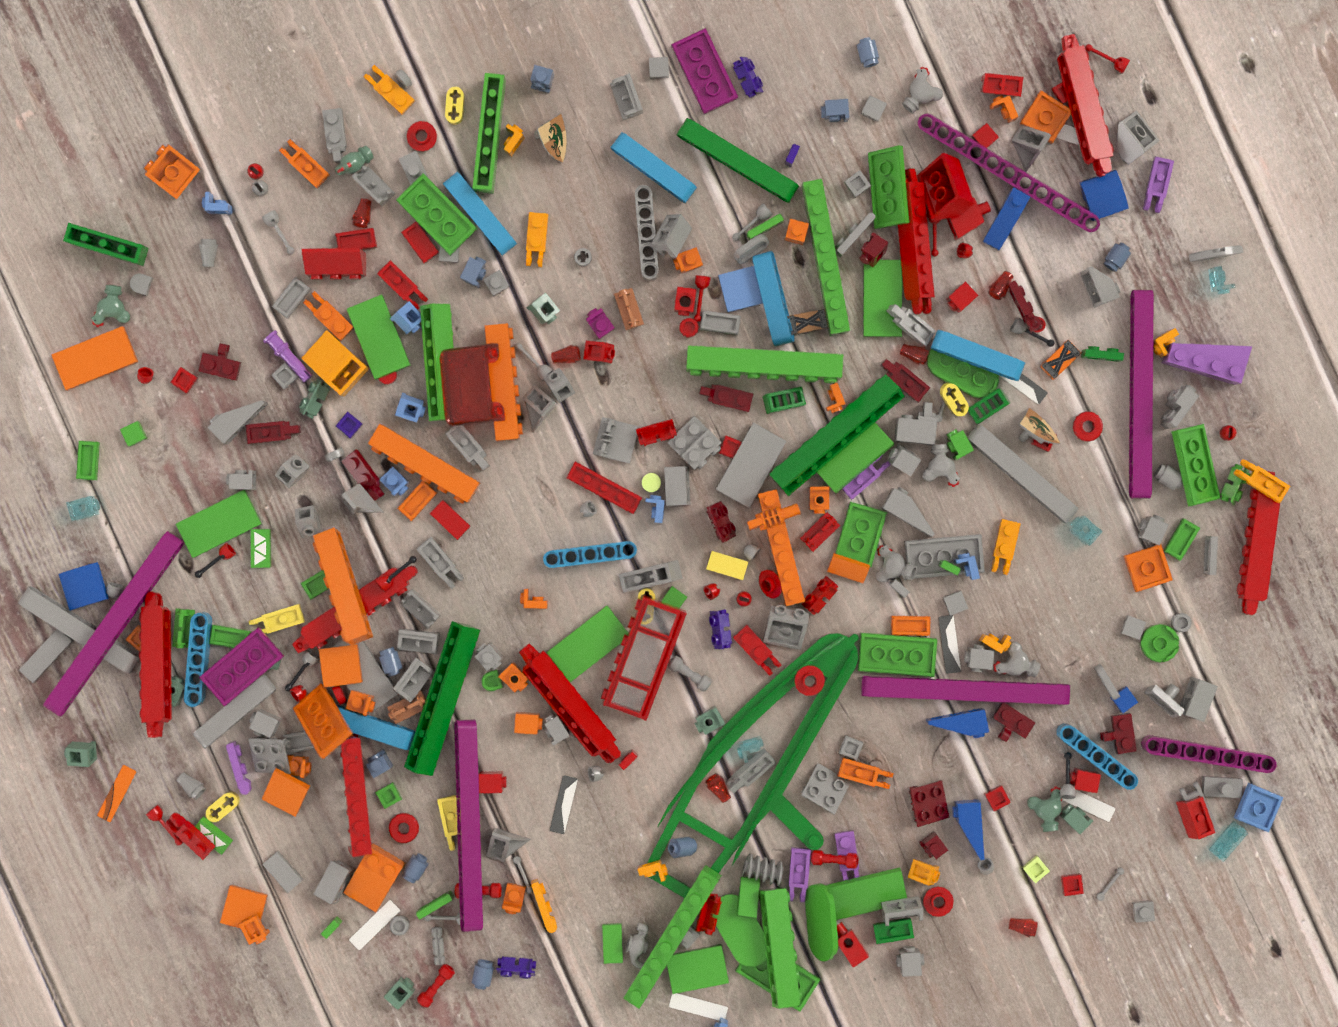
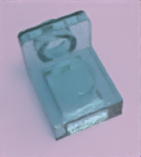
(1217, 279)
(751, 744)

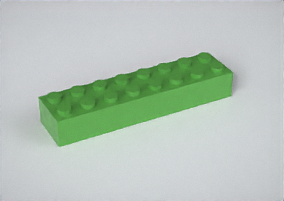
(764, 363)

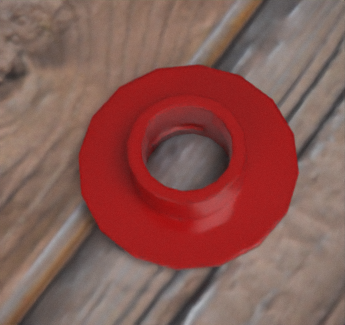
(421, 145)
(1096, 430)
(774, 581)
(800, 680)
(394, 828)
(938, 892)

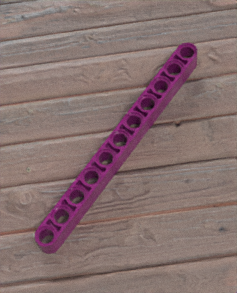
(1015, 179)
(1141, 394)
(113, 624)
(965, 690)
(468, 825)

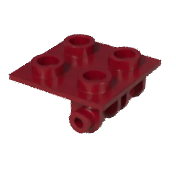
(719, 515)
(929, 803)

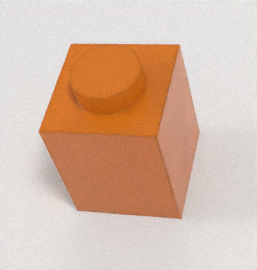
(796, 232)
(528, 723)

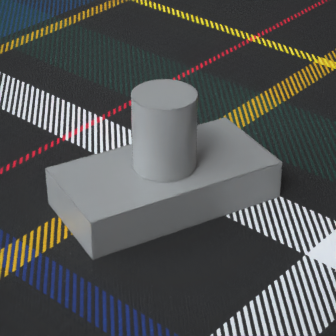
(412, 166)
(1165, 699)
(1222, 787)

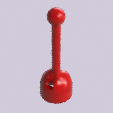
(1119, 64)
(934, 252)
(701, 282)
(156, 814)

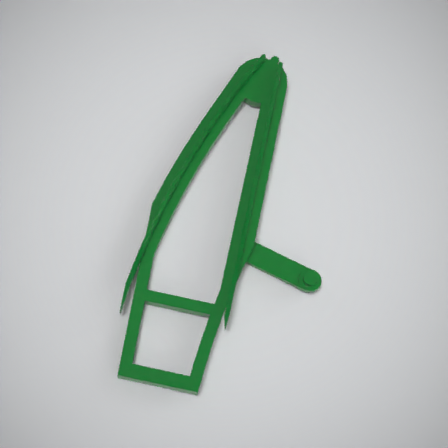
(837, 659)

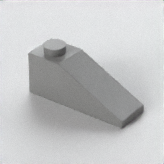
(231, 423)
(904, 508)
(650, 576)

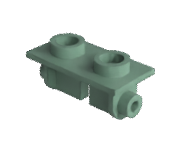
(309, 403)

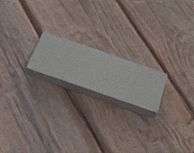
(45, 655)

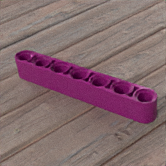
(1216, 758)

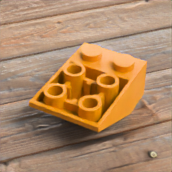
(335, 363)

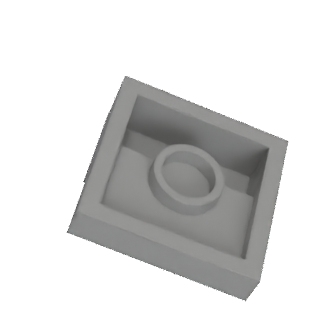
(1180, 403)
(695, 443)
(786, 627)

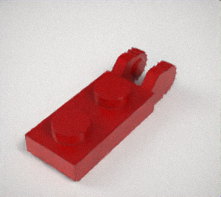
(400, 283)
(755, 648)
(189, 835)

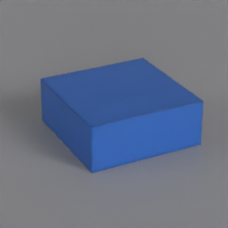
(1126, 700)

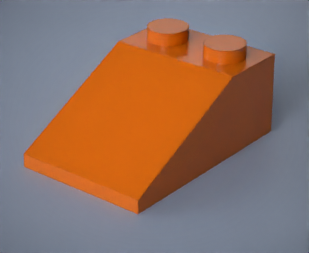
(374, 878)

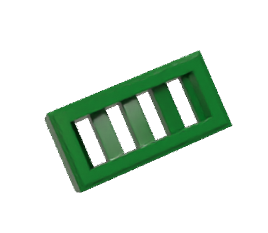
(1002, 396)
(767, 399)

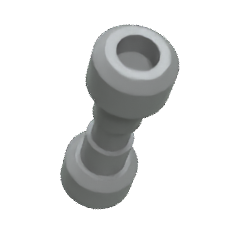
(676, 664)

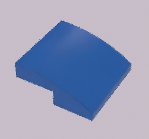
(1104, 195)
(83, 586)

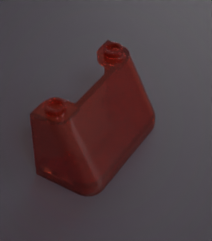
(468, 385)

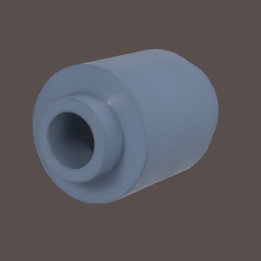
(868, 52)
(1117, 256)
(390, 661)
(682, 847)
(415, 868)
(482, 974)

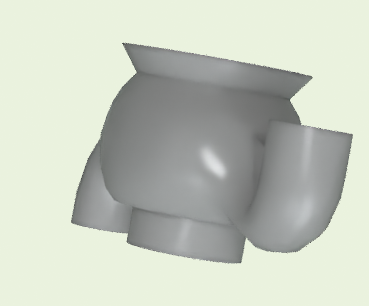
(636, 945)

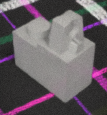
(918, 430)

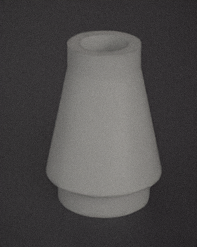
(208, 251)
(191, 786)

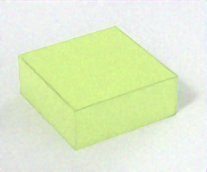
(1035, 869)

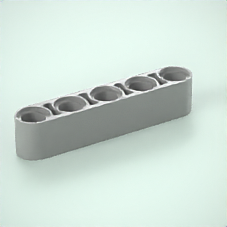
(648, 223)
(234, 711)

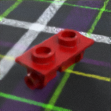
(662, 430)
(820, 531)
(825, 588)
(705, 920)

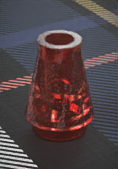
(362, 215)
(1000, 286)
(915, 353)
(569, 354)
(718, 787)
(1023, 926)

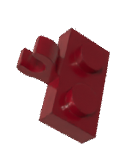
(219, 364)
(1012, 721)
(1122, 733)

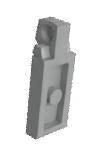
(335, 132)
(911, 324)
(468, 446)
(751, 771)

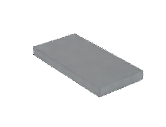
(751, 465)
(929, 552)
(373, 676)

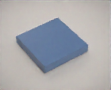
(740, 289)
(1258, 807)

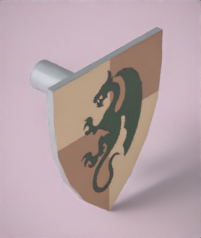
(553, 137)
(1037, 428)

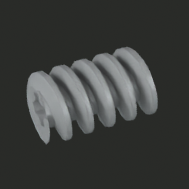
(763, 869)

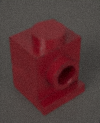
(873, 250)
(933, 846)

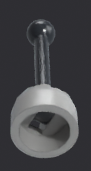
(1019, 327)
(309, 659)
(1067, 791)

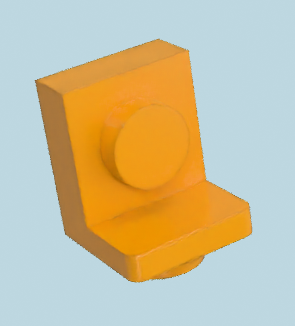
(512, 143)
(1166, 339)
(992, 642)
(650, 869)
(924, 872)

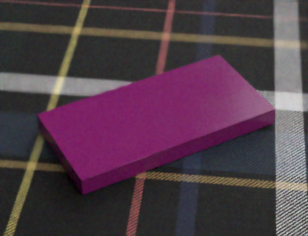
(704, 71)
(241, 666)

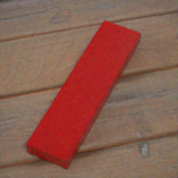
(604, 487)

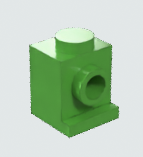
(958, 443)

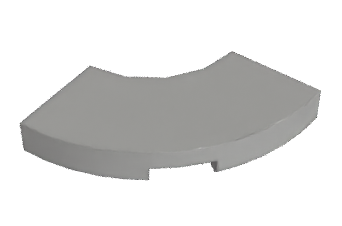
(1216, 253)

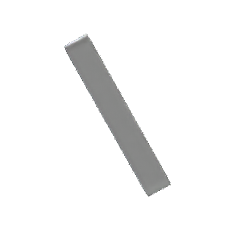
(1022, 473)
(74, 626)

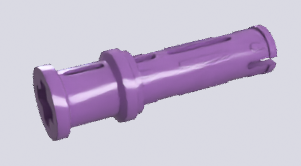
(282, 349)

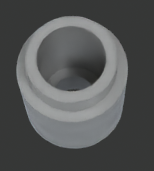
(1169, 477)

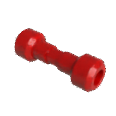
(851, 860)
(493, 890)
(425, 998)

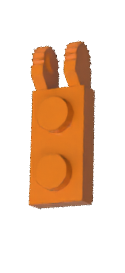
(306, 165)
(330, 317)
(863, 773)

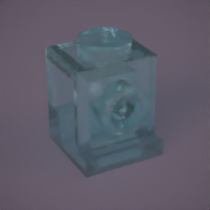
(75, 509)
(1077, 529)

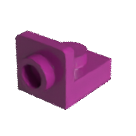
(599, 323)

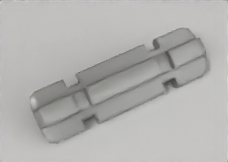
(438, 946)

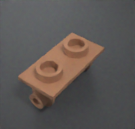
(628, 308)
(403, 709)

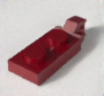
(1024, 308)
(906, 380)
(728, 397)
(270, 432)
(363, 474)

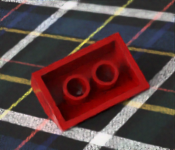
(945, 188)
(334, 263)

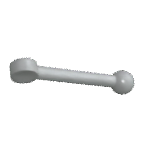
(939, 416)
(517, 860)
(1100, 896)

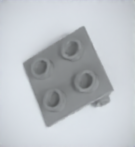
(615, 440)
(270, 754)
(825, 788)

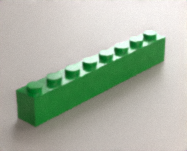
(837, 435)
(442, 698)

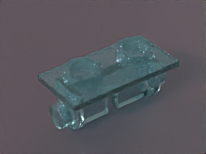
(1228, 841)

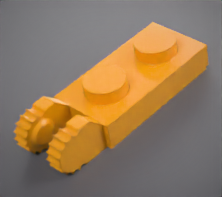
(390, 91)
(536, 237)
(1263, 481)
(1005, 544)
(544, 907)

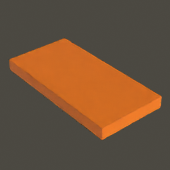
(94, 358)
(322, 721)

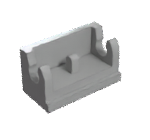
(626, 97)
(374, 185)
(671, 235)
(677, 486)
(420, 608)
(418, 641)
(413, 680)
(1198, 698)
(334, 881)
(901, 908)

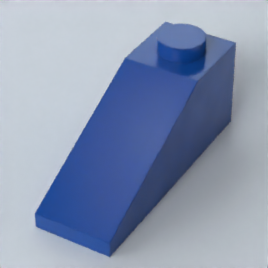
(1006, 218)
(968, 722)
(970, 821)

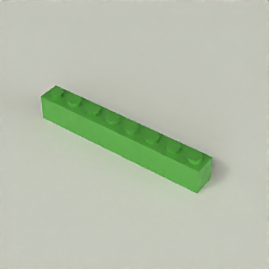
(825, 257)
(672, 936)

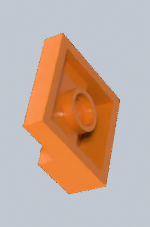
(171, 170)

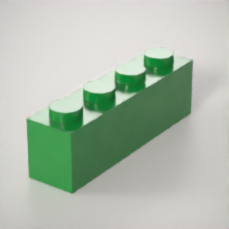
(105, 244)

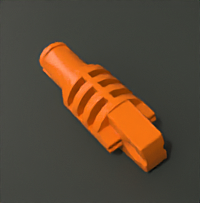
(773, 517)

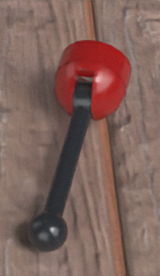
(225, 552)
(385, 582)

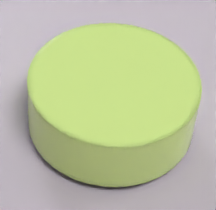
(651, 482)

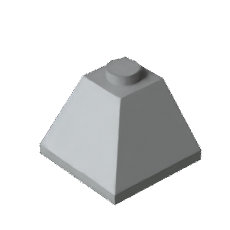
(1134, 138)
(1099, 286)

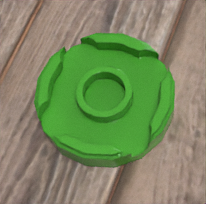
(1159, 643)

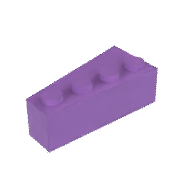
(1214, 361)

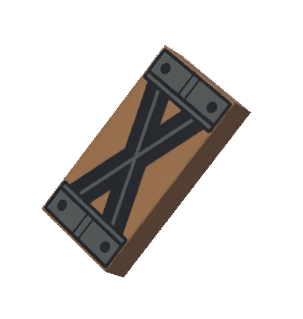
(808, 321)

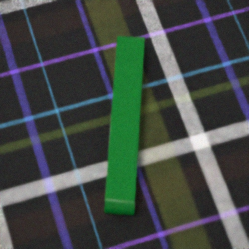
(737, 160)

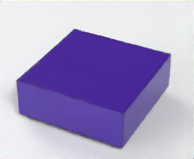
(792, 154)
(349, 425)

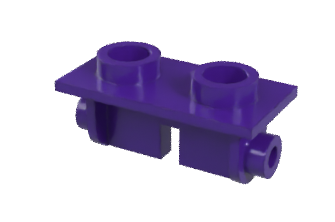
(746, 69)
(720, 638)
(508, 967)

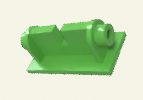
(1234, 491)
(182, 627)

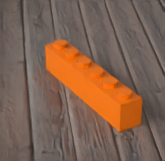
(503, 383)
(424, 463)
(782, 552)
(342, 586)

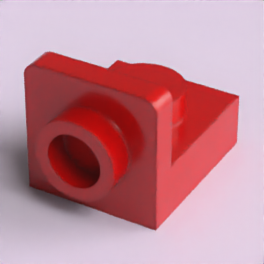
(599, 351)

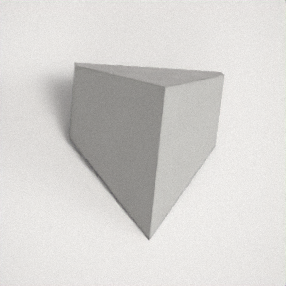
(1029, 144)
(538, 406)
(359, 501)
(504, 844)

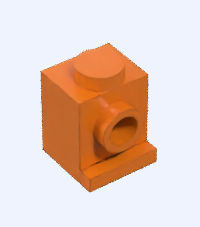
(815, 492)
(514, 670)

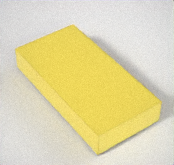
(727, 565)

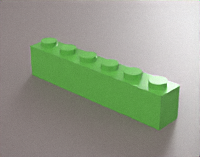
(489, 133)
(436, 336)
(779, 947)

